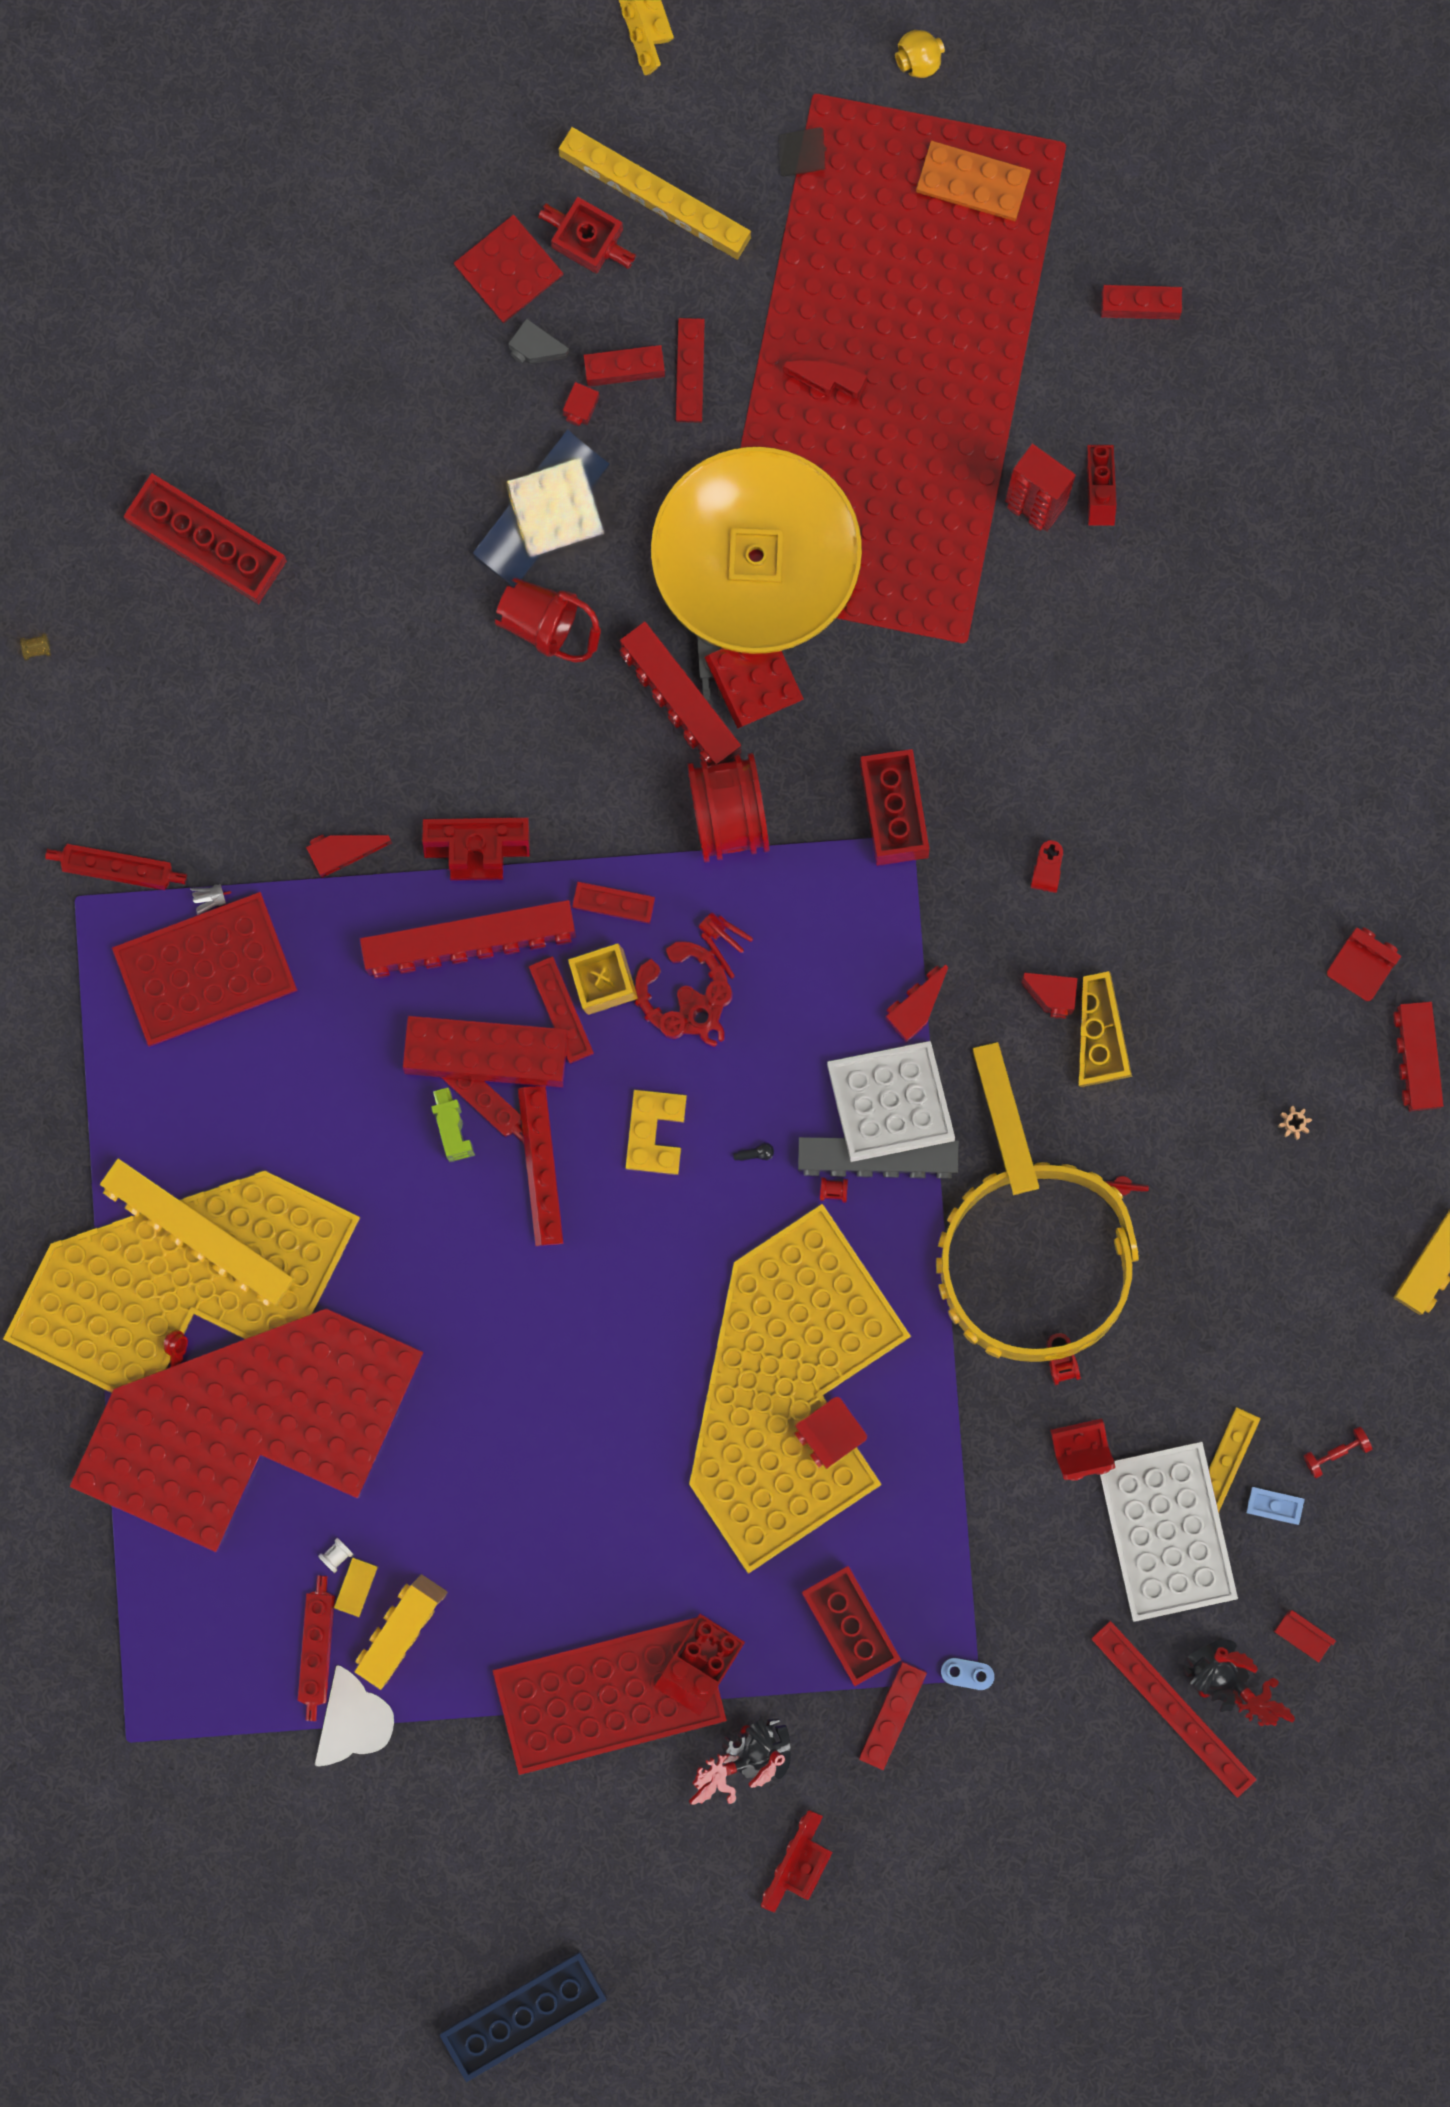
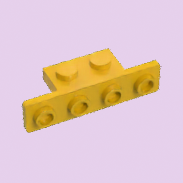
(647, 27)

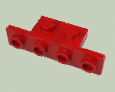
(801, 1865)

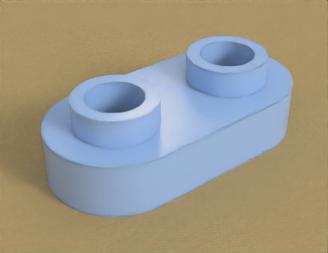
(967, 1674)

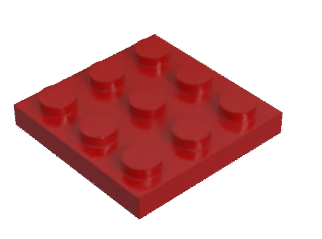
(508, 269)
(753, 683)

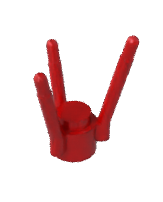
(715, 927)

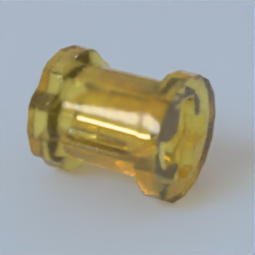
(35, 646)

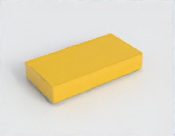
(356, 1587)

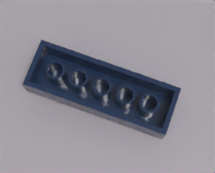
(523, 2016)

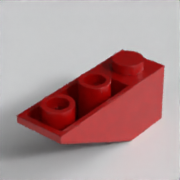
(1101, 485)
(913, 1013)

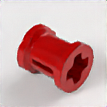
(833, 1189)

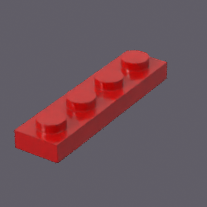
(690, 370)
(561, 1008)
(892, 1715)

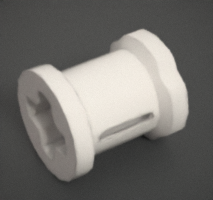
(335, 1555)

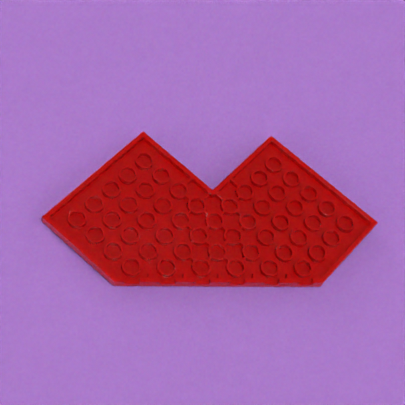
(191, 1434)

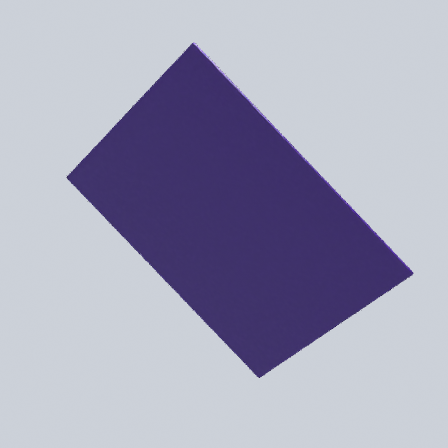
(555, 1381)

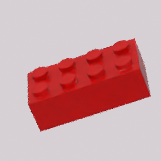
(894, 807)
(851, 1626)

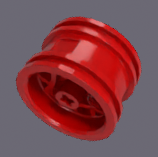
(728, 807)

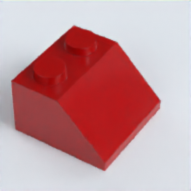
(1052, 993)

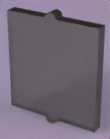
(802, 151)

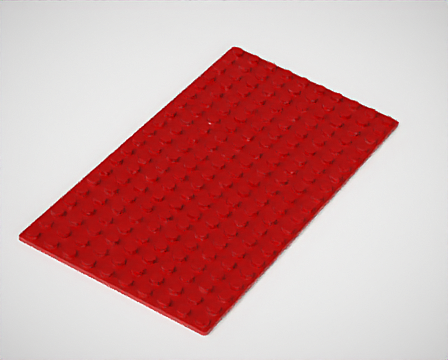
(938, 321)

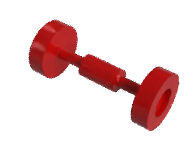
(1337, 1452)

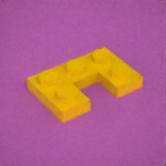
(646, 1111)

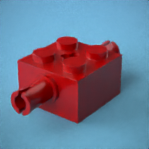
(581, 220)

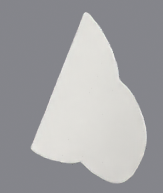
(353, 1721)

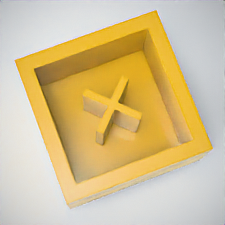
(603, 979)

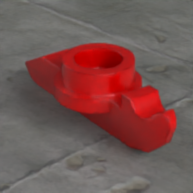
(1125, 1185)

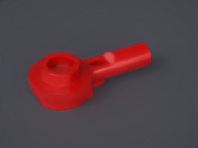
(175, 1346)

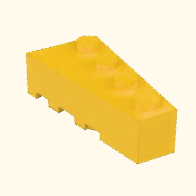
(1101, 1033)
(400, 1631)

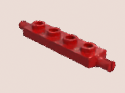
(116, 867)
(488, 1105)
(316, 1648)

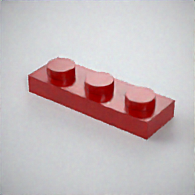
(613, 902)

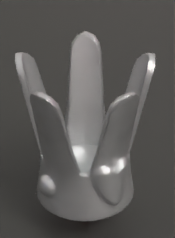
(213, 895)

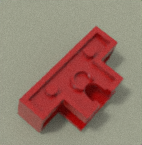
(476, 844)

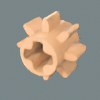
(1291, 1129)

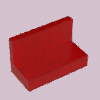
(1304, 1635)

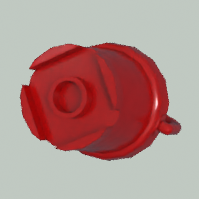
(544, 618)

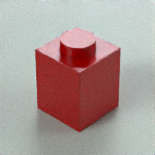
(580, 404)

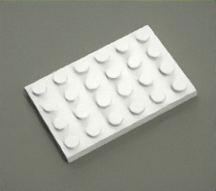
(1168, 1532)

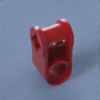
(1047, 871)
(1062, 1364)

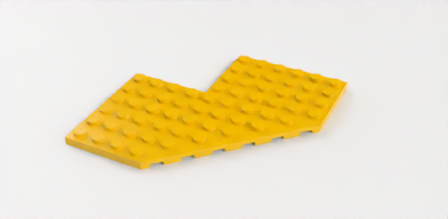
(123, 1287)
(790, 1331)

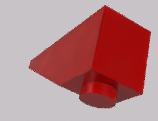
(342, 850)

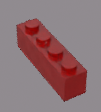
(1419, 1056)

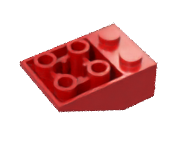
(699, 1664)

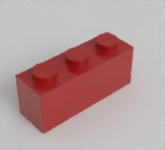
(1141, 302)
(624, 365)

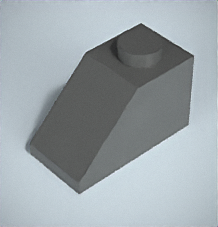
(536, 345)

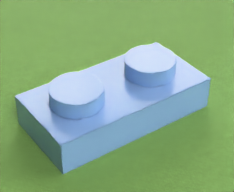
(1275, 1506)

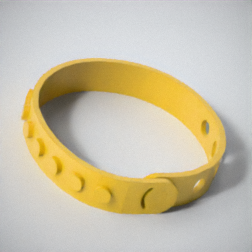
(1124, 1244)

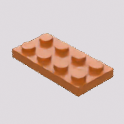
(973, 181)

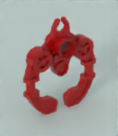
(691, 1002)

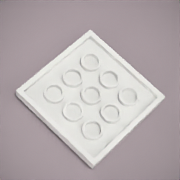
(890, 1101)

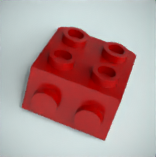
(1363, 964)
(830, 1433)
(1082, 1450)

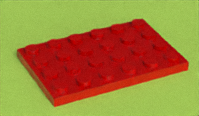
(204, 969)

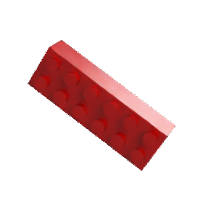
(1039, 488)
(205, 538)
(679, 695)
(485, 1051)

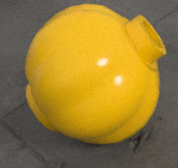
(919, 52)

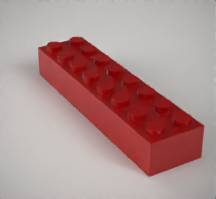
(468, 938)

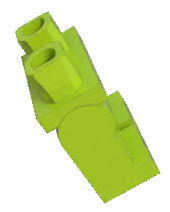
(450, 1125)

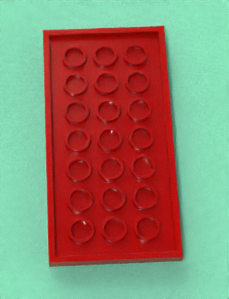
(596, 1699)

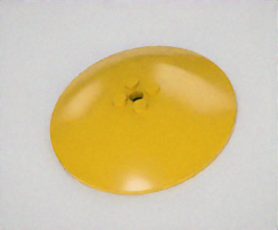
(766, 504)

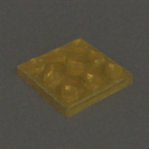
(554, 507)

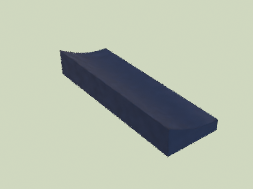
(503, 546)

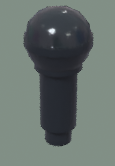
(764, 1152)

